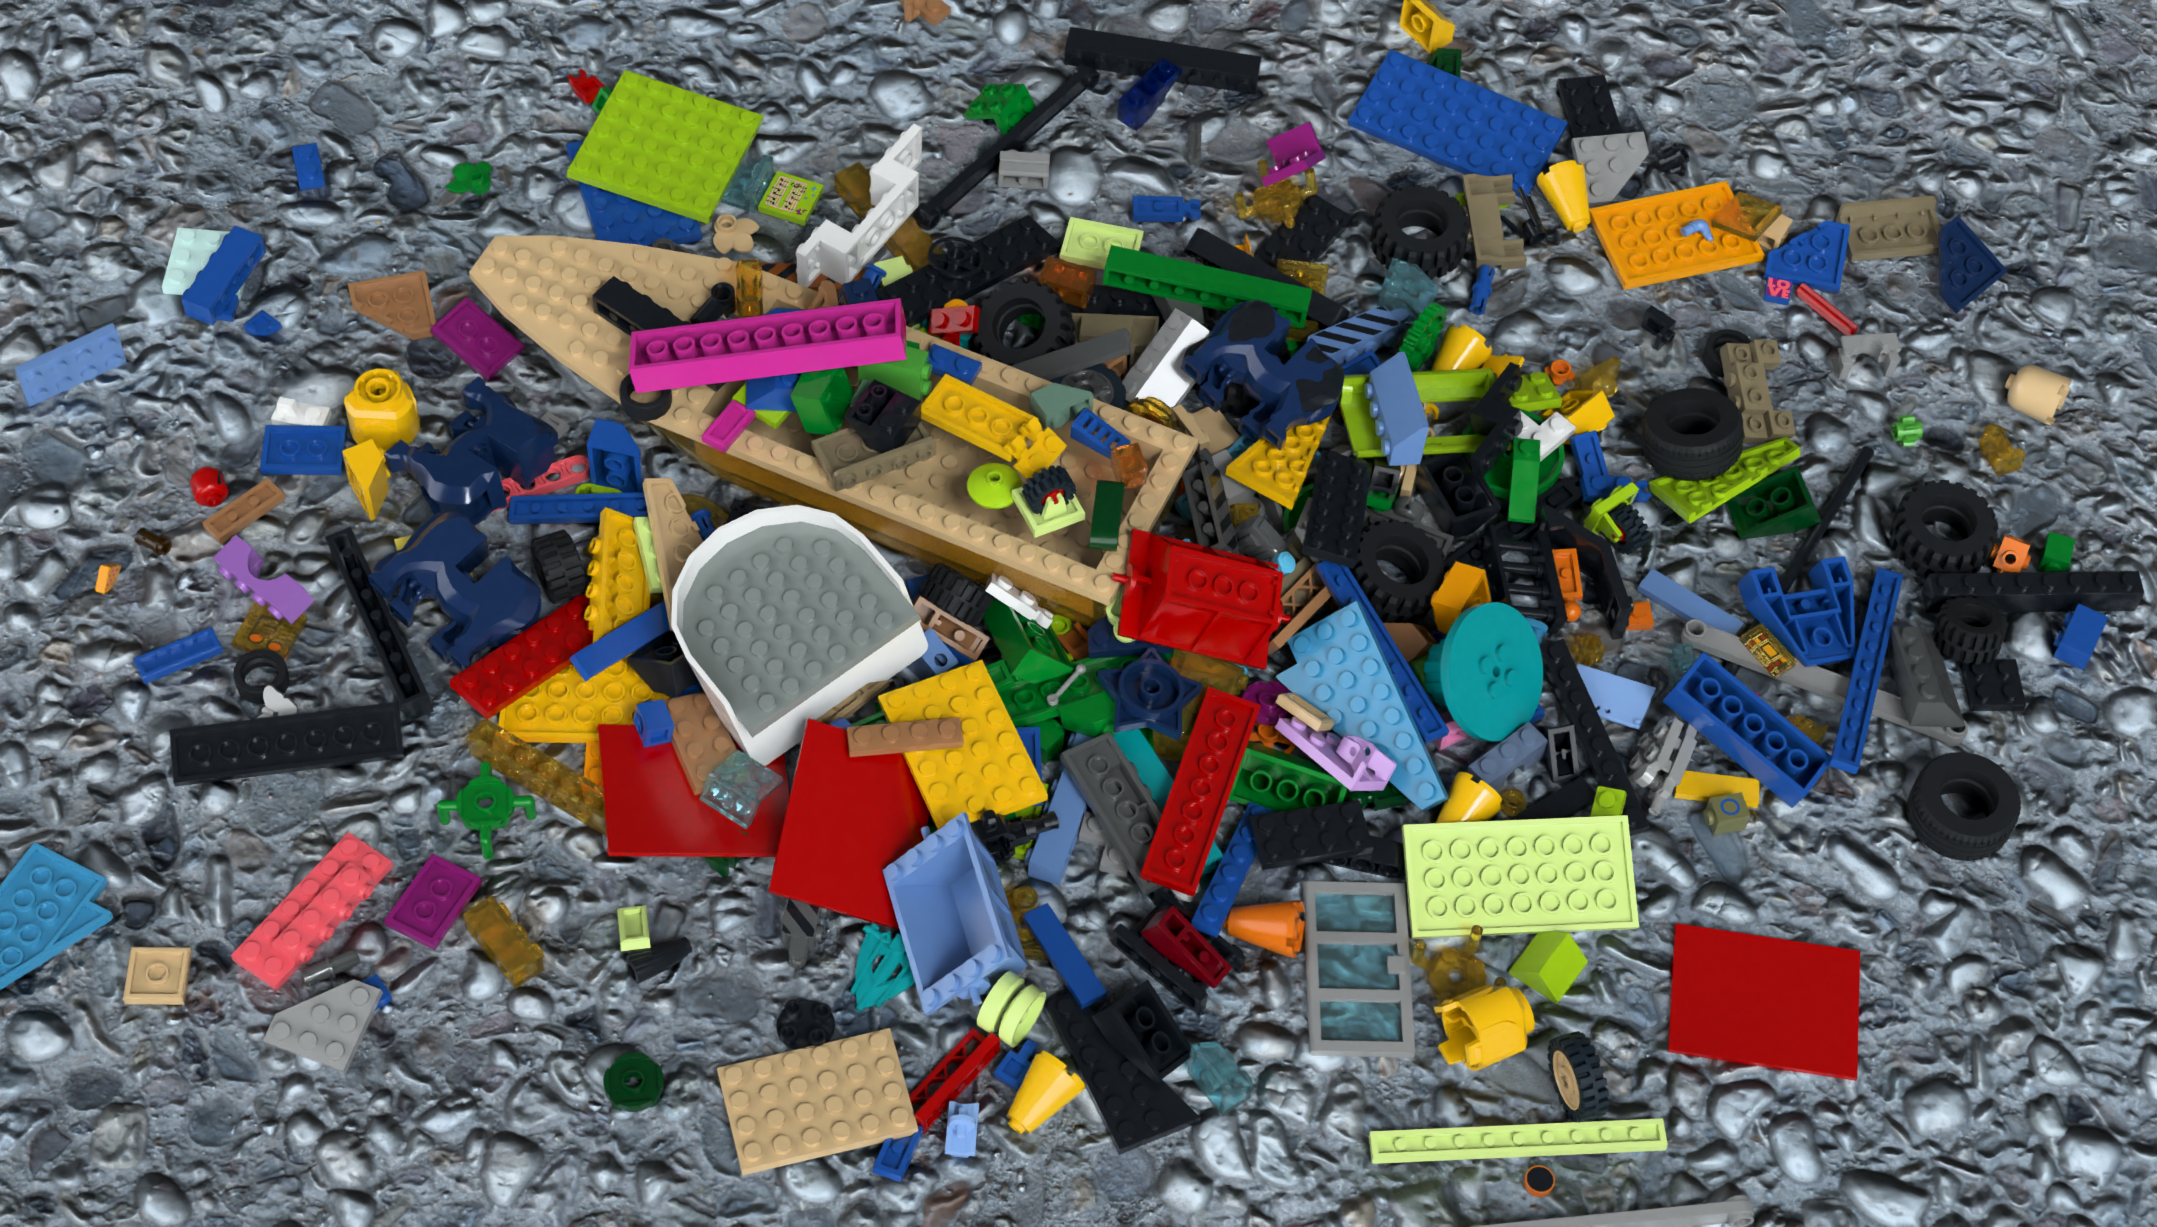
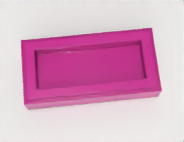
(728, 426)

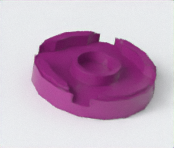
(1266, 696)

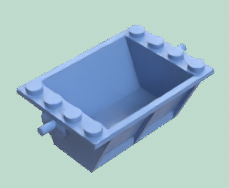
(953, 916)

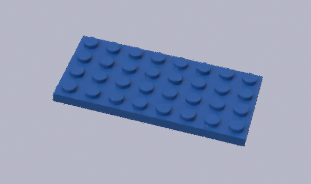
(1456, 122)

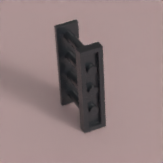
(1541, 567)
(1171, 975)

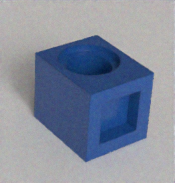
(653, 723)

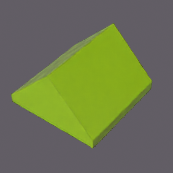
(1550, 964)

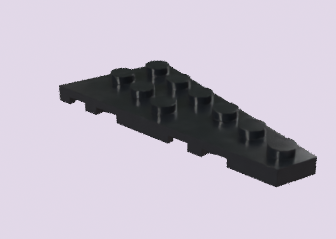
(1124, 1096)

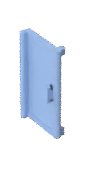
(1623, 697)

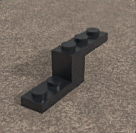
(1496, 420)

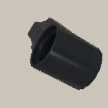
(720, 302)

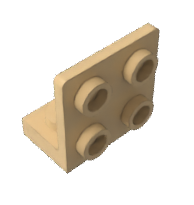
(1207, 426)

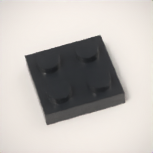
(1993, 686)

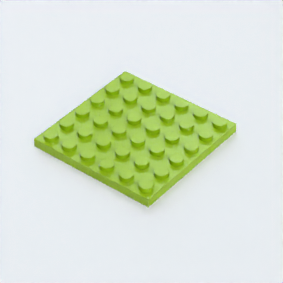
(665, 146)

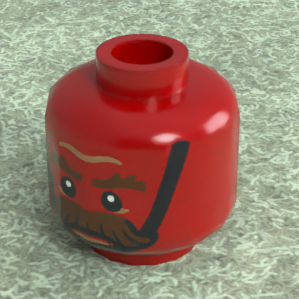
(208, 485)

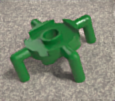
(487, 818)

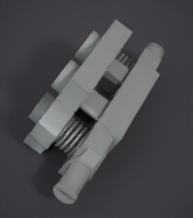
(1662, 759)

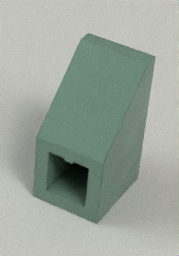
(1059, 404)

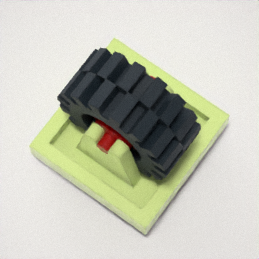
(1048, 501)

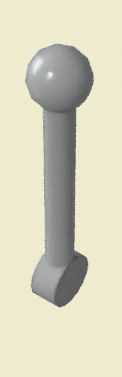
(1052, 699)

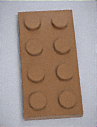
(698, 737)

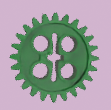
(1423, 335)

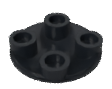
(805, 1024)

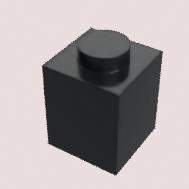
(1384, 477)

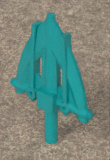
(874, 987)

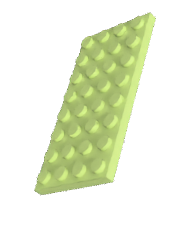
(1520, 876)

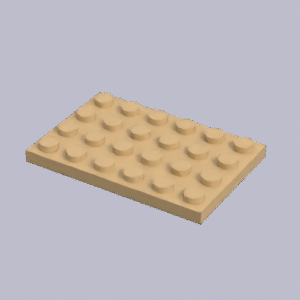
(816, 1101)

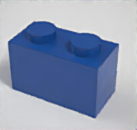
(2080, 636)

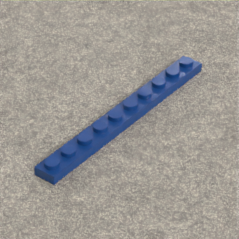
(1866, 671)

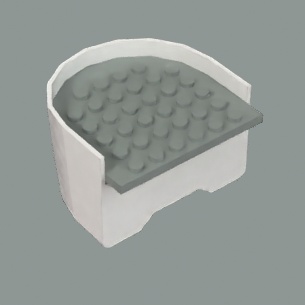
(789, 622)

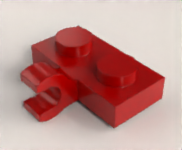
(954, 322)

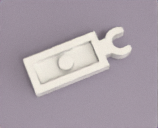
(1022, 602)

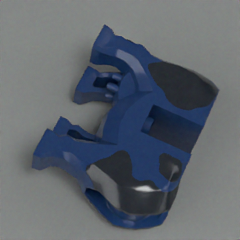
(1244, 352)

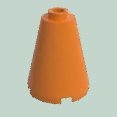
(1269, 926)

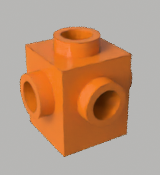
(2013, 546)

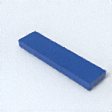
(1064, 956)

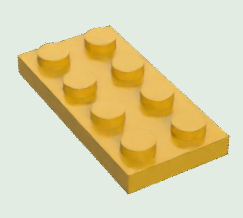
(974, 415)

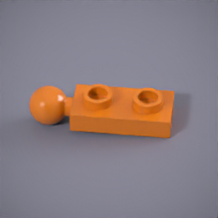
(1570, 581)

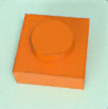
(1641, 617)

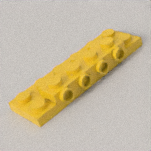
(618, 577)

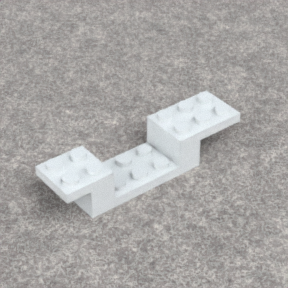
(895, 197)

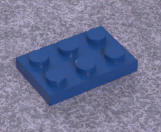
(303, 450)

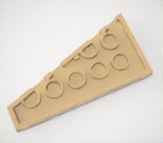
(672, 532)

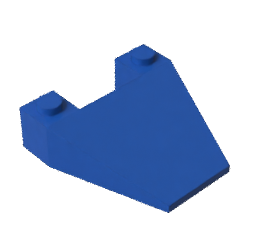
(1812, 623)

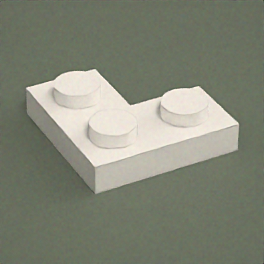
(1550, 433)

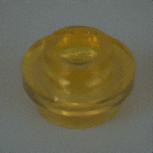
(1514, 796)

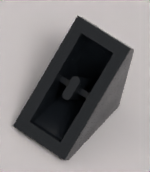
(1561, 753)

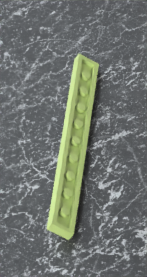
(1517, 1141)

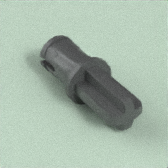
(329, 967)

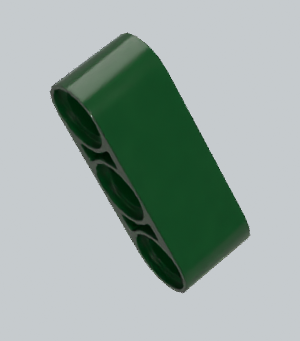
(1106, 515)

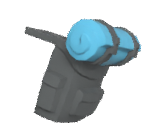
(1264, 543)

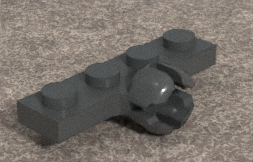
(1414, 515)

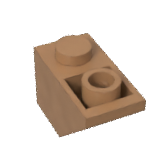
(1411, 639)

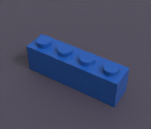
(223, 275)

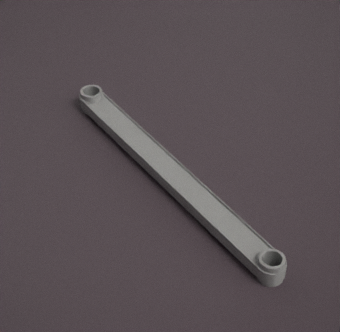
(1809, 678)
(1735, 1210)

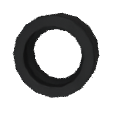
(1717, 339)
(643, 411)
(257, 659)

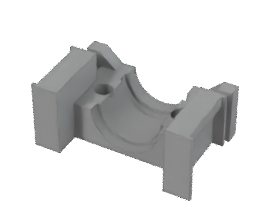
(1881, 346)

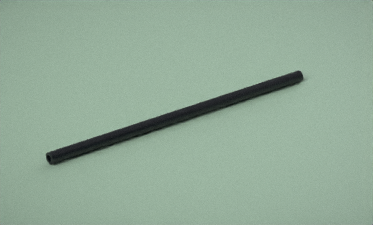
(1818, 530)

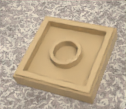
(157, 975)

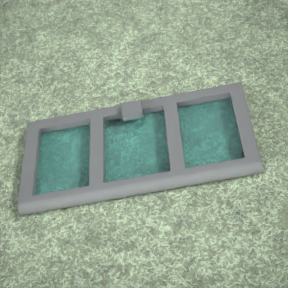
(1358, 969)

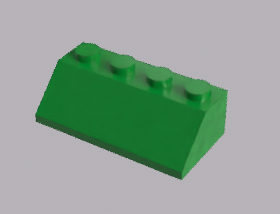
(1026, 646)
(1283, 781)

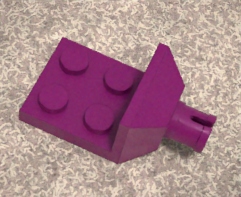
(1293, 153)

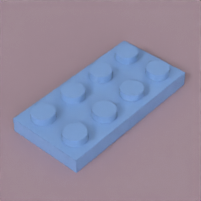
(70, 365)

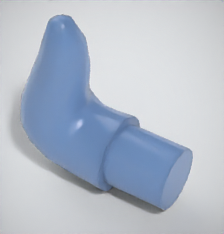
(1695, 226)

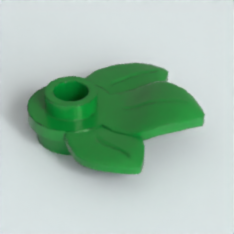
(471, 178)

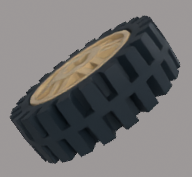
(1578, 1077)

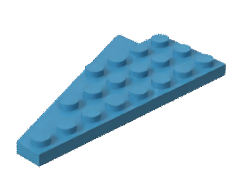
(1351, 682)
(45, 910)

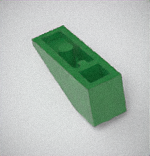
(1523, 480)

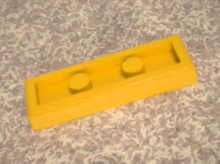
(1703, 786)

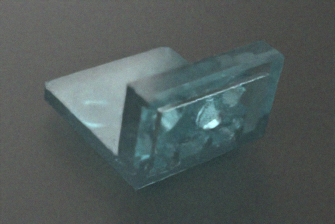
(750, 185)
(739, 787)

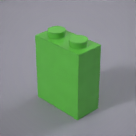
(906, 376)

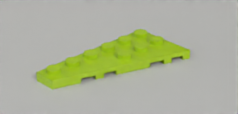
(1700, 497)

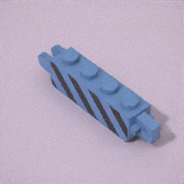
(1361, 333)

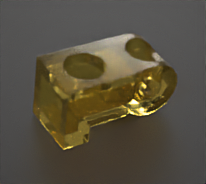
(1999, 451)

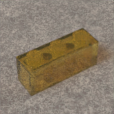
(504, 941)

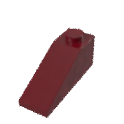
(1182, 944)

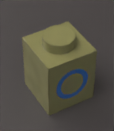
(1726, 814)

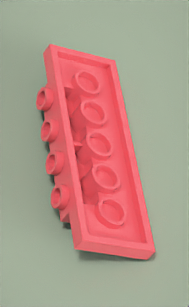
(312, 911)

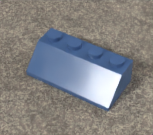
(1397, 411)

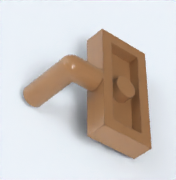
(930, 10)

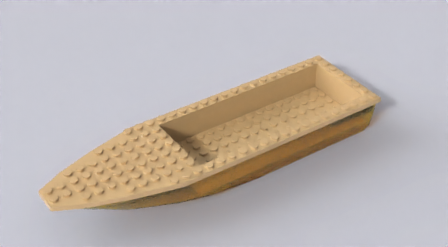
(921, 510)

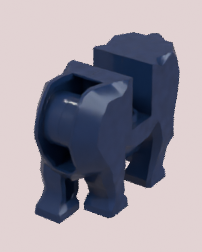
(468, 469)
(439, 566)

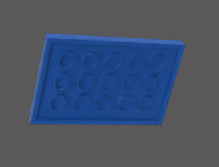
(629, 220)

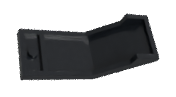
(1596, 562)

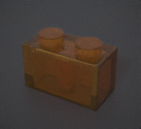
(1069, 280)

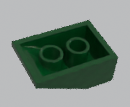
(1774, 506)

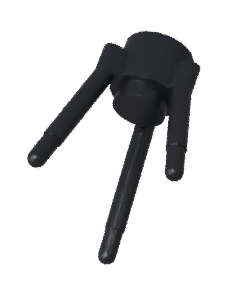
(1532, 228)

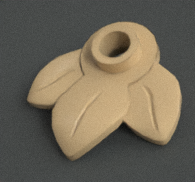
(734, 234)

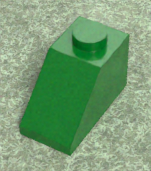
(1089, 715)

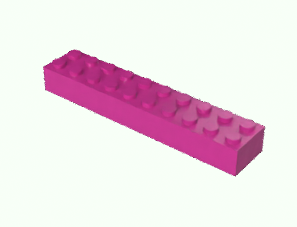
(768, 345)

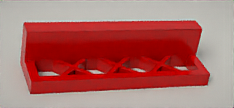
(958, 1081)

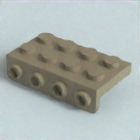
(1890, 228)
(850, 460)

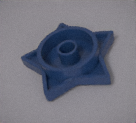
(1149, 695)

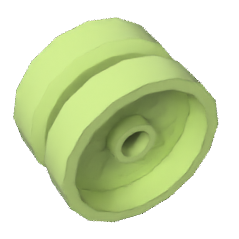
(1011, 1009)

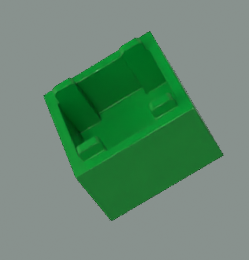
(822, 400)

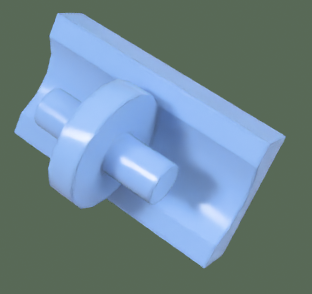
(961, 1129)

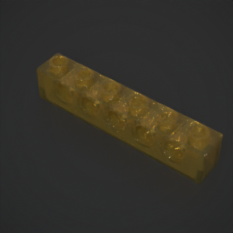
(538, 773)

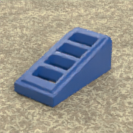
(1095, 423)

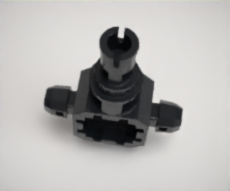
(1009, 834)

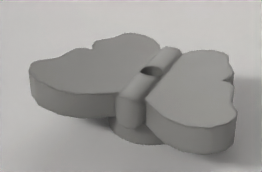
(276, 702)

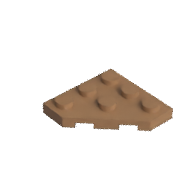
(396, 302)

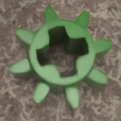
(1906, 430)

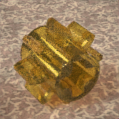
(1588, 649)

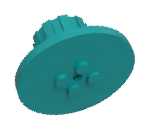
(1487, 671)

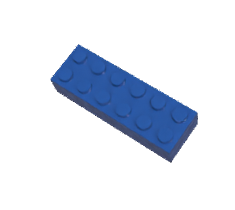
(1748, 730)

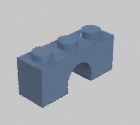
(1518, 750)

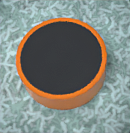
(1539, 1181)

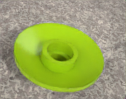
(990, 493)

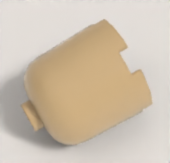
(2037, 392)

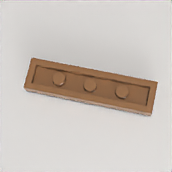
(904, 737)

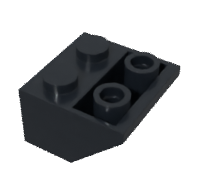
(884, 417)

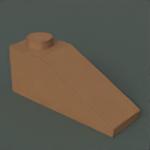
(949, 629)

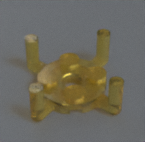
(1284, 191)
(1454, 961)

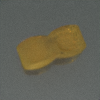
(749, 288)

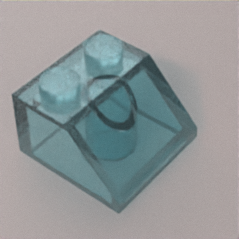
(1407, 288)
(1219, 1076)

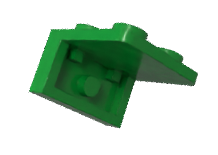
(1003, 103)

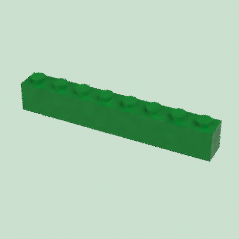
(1202, 284)

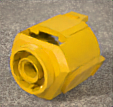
(382, 409)
(1485, 1026)

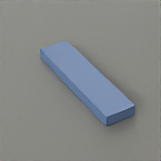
(1686, 603)

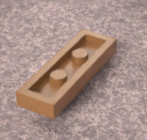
(243, 511)

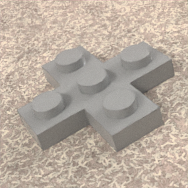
(1093, 832)

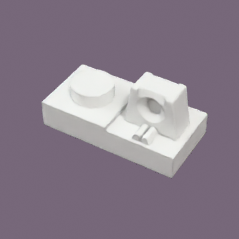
(296, 413)

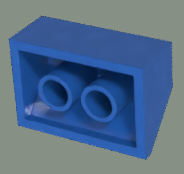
(614, 457)

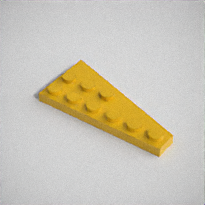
(1283, 471)

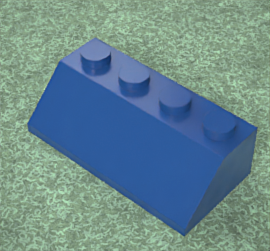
(774, 391)

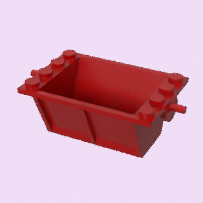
(1200, 599)

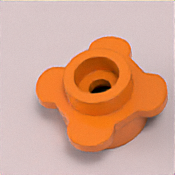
(1560, 372)

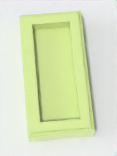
(633, 928)

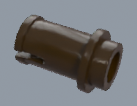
(159, 544)

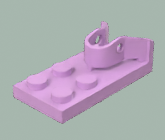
(1341, 757)

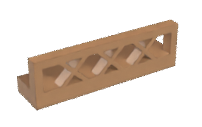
(1305, 610)

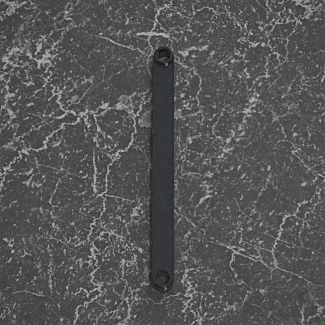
(929, 214)

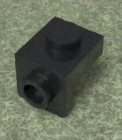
(1659, 325)

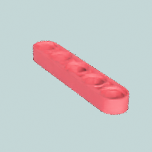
(544, 486)

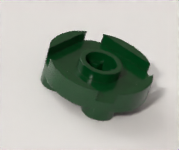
(638, 1098)

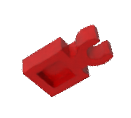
(585, 87)

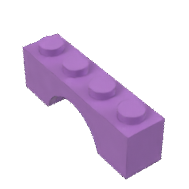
(282, 595)

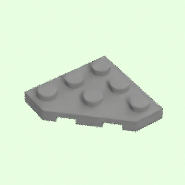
(1609, 163)
(327, 1025)

